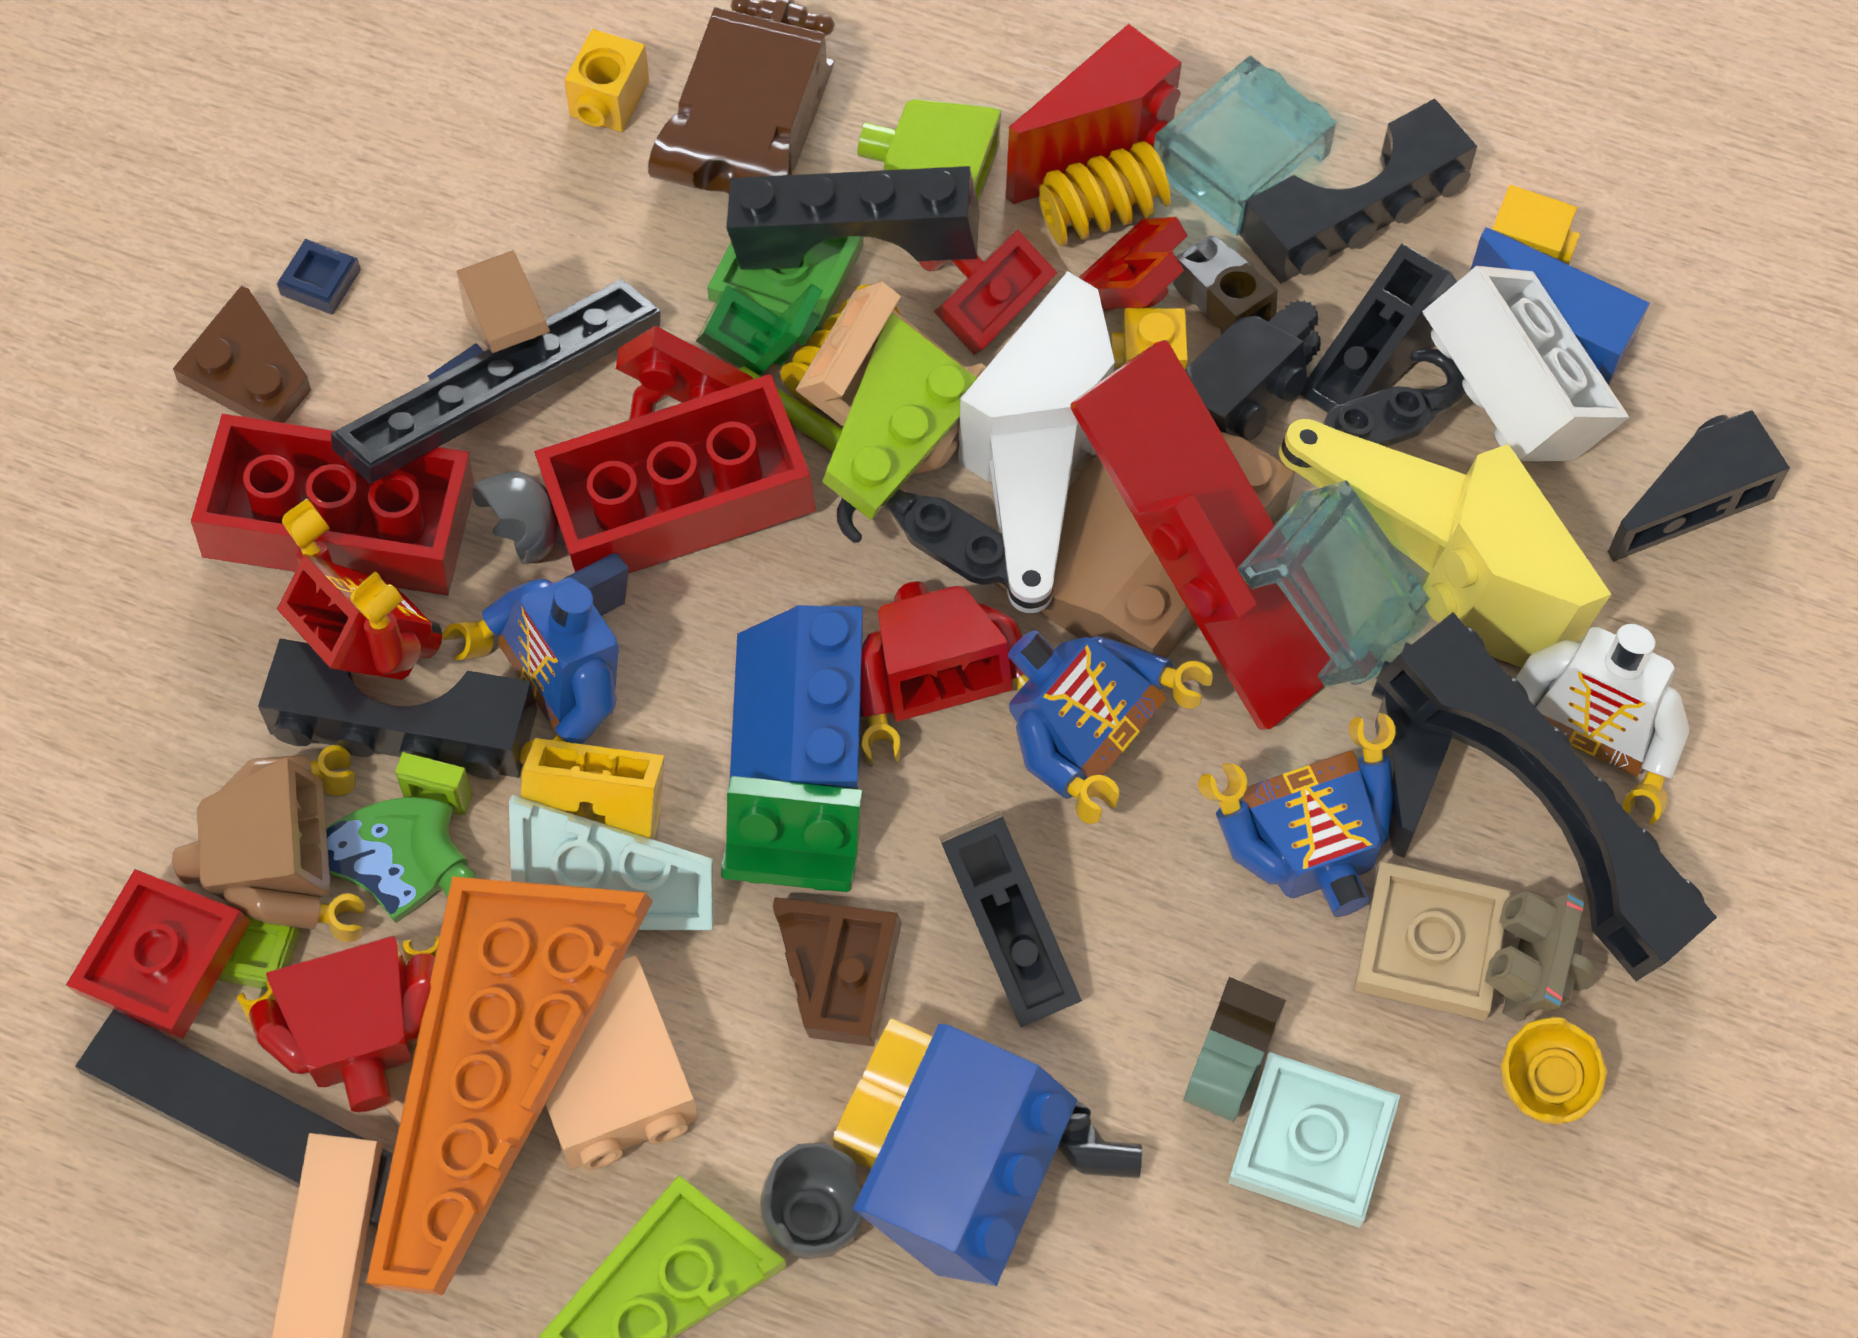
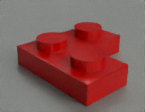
(1138, 265)

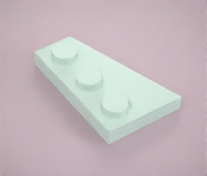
(580, 852)

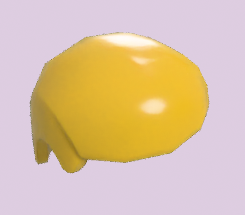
(1553, 1071)

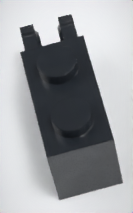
(1256, 368)

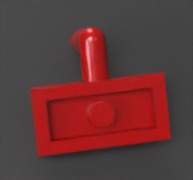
(992, 290)
(672, 369)

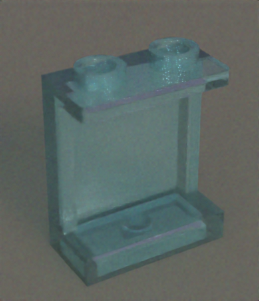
(1242, 140)
(1339, 580)

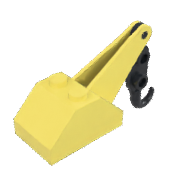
(1482, 537)

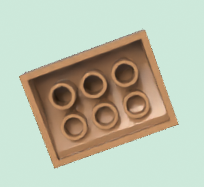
(1109, 574)

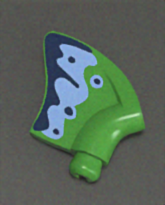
(397, 852)

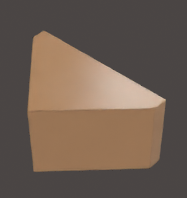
(500, 302)

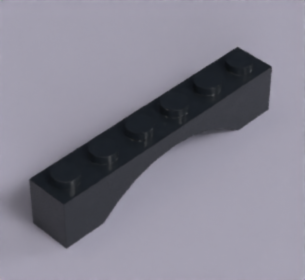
(1633, 892)

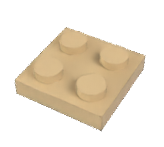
(1431, 940)

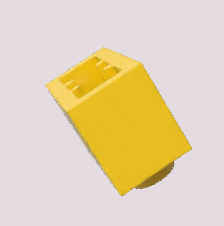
(596, 783)

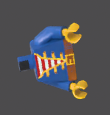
(558, 645)
(1088, 707)
(1312, 823)

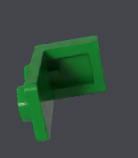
(755, 336)

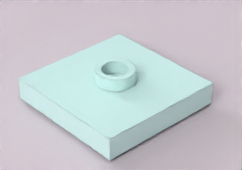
(1314, 1140)

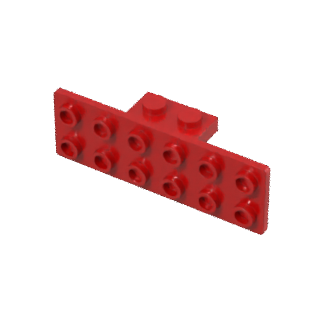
(1201, 526)

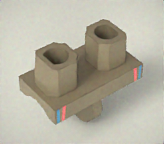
(1547, 957)

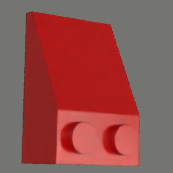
(1102, 106)

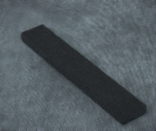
(493, 382)
(211, 1100)

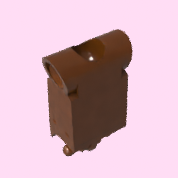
(746, 96)

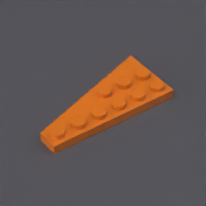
(502, 1017)

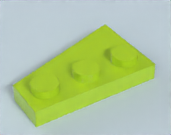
(897, 417)
(668, 1272)

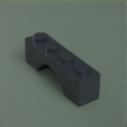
(920, 210)
(1304, 224)
(471, 726)

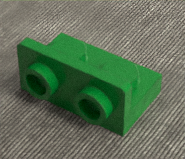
(792, 834)

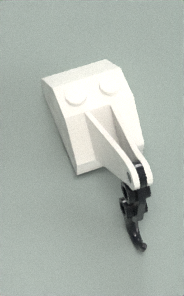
(1022, 440)

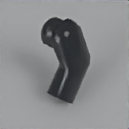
(1094, 1156)

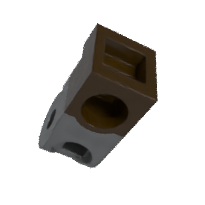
(1224, 284)

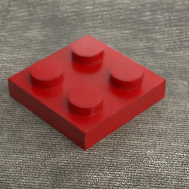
(158, 953)

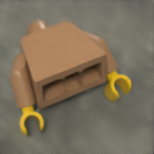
(268, 842)

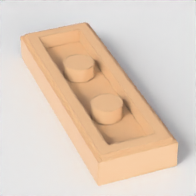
(327, 1238)

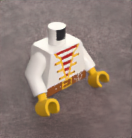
(1613, 704)

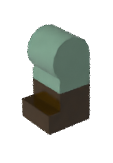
(1234, 1049)

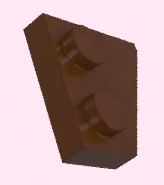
(244, 363)
(838, 966)

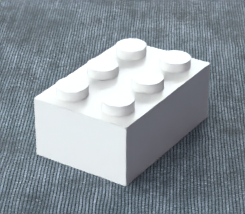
(1523, 365)

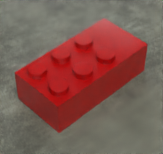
(678, 478)
(398, 526)

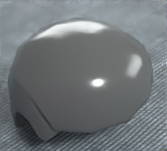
(522, 511)
(811, 1201)

